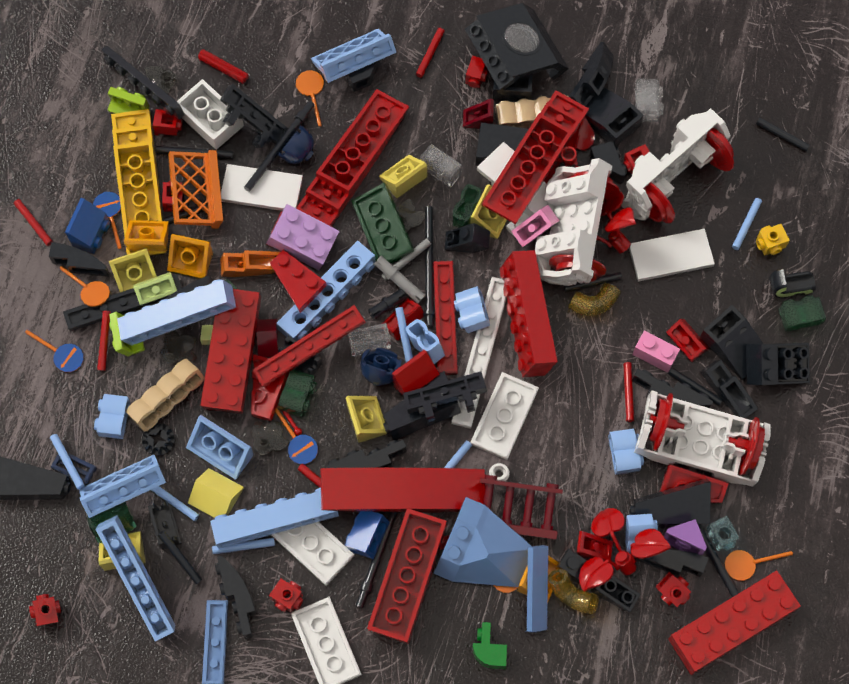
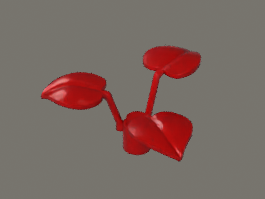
(581, 140)
(620, 220)
(647, 544)

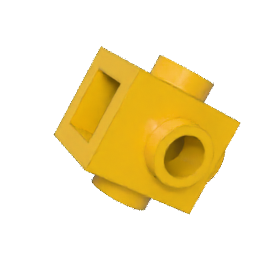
(772, 239)

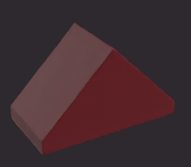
(478, 113)
(267, 337)

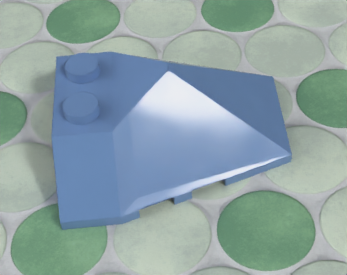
(483, 549)

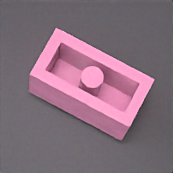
(535, 225)
(656, 351)

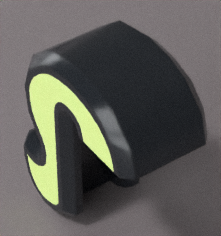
(791, 284)

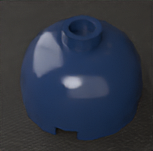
(298, 147)
(379, 365)

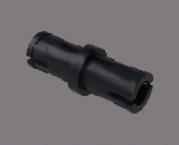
(387, 304)

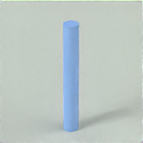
(747, 223)
(404, 336)
(459, 455)
(67, 461)
(175, 503)
(245, 546)

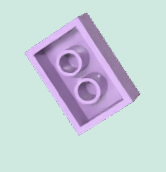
(303, 237)

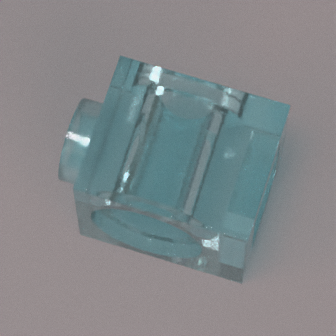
(722, 525)

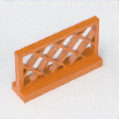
(211, 190)

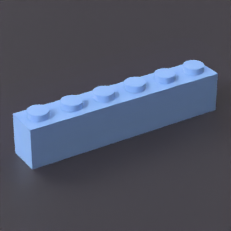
(176, 312)
(269, 519)

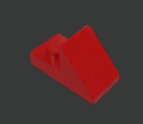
(594, 546)

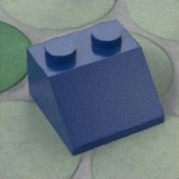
(87, 227)

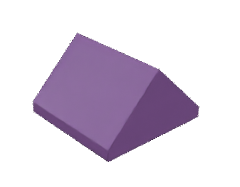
(686, 537)

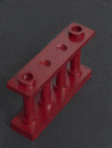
(525, 526)

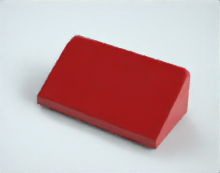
(411, 311)
(687, 339)

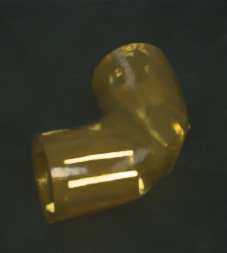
(595, 304)
(570, 594)

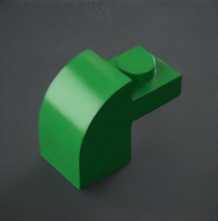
(488, 654)

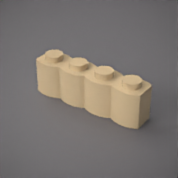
(519, 113)
(163, 396)

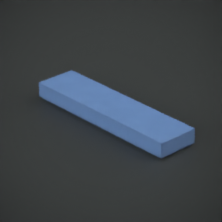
(537, 588)
(215, 642)

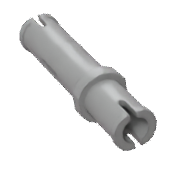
(399, 279)

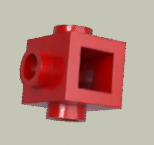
(671, 583)
(284, 589)
(44, 618)

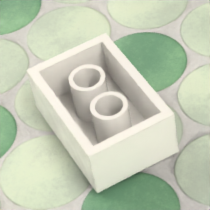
(206, 114)

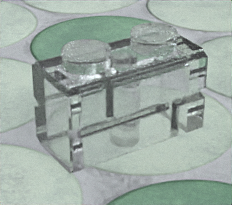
(648, 99)
(441, 165)
(369, 338)

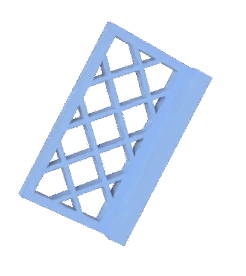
(354, 54)
(121, 486)

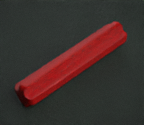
(223, 66)

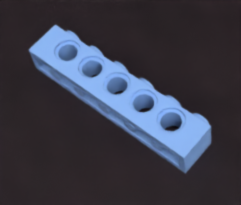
(356, 254)
(136, 578)

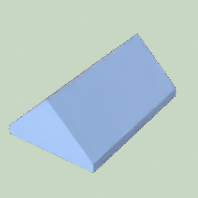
(219, 447)

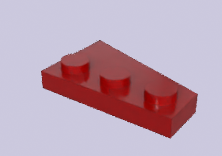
(297, 279)
(266, 398)
(679, 476)

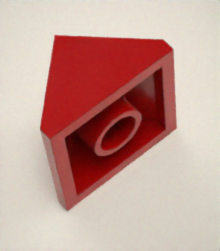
(414, 373)

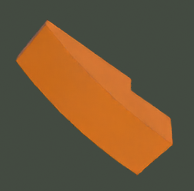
(247, 263)

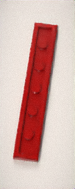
(445, 315)
(308, 346)

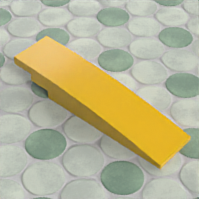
(136, 168)

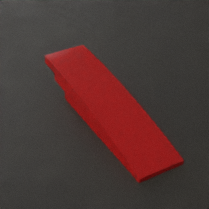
(535, 157)
(352, 158)
(400, 488)

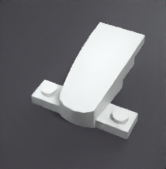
(492, 168)

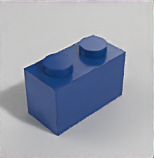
(367, 533)

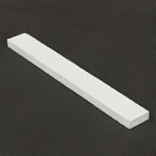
(483, 345)

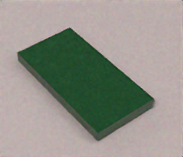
(382, 224)

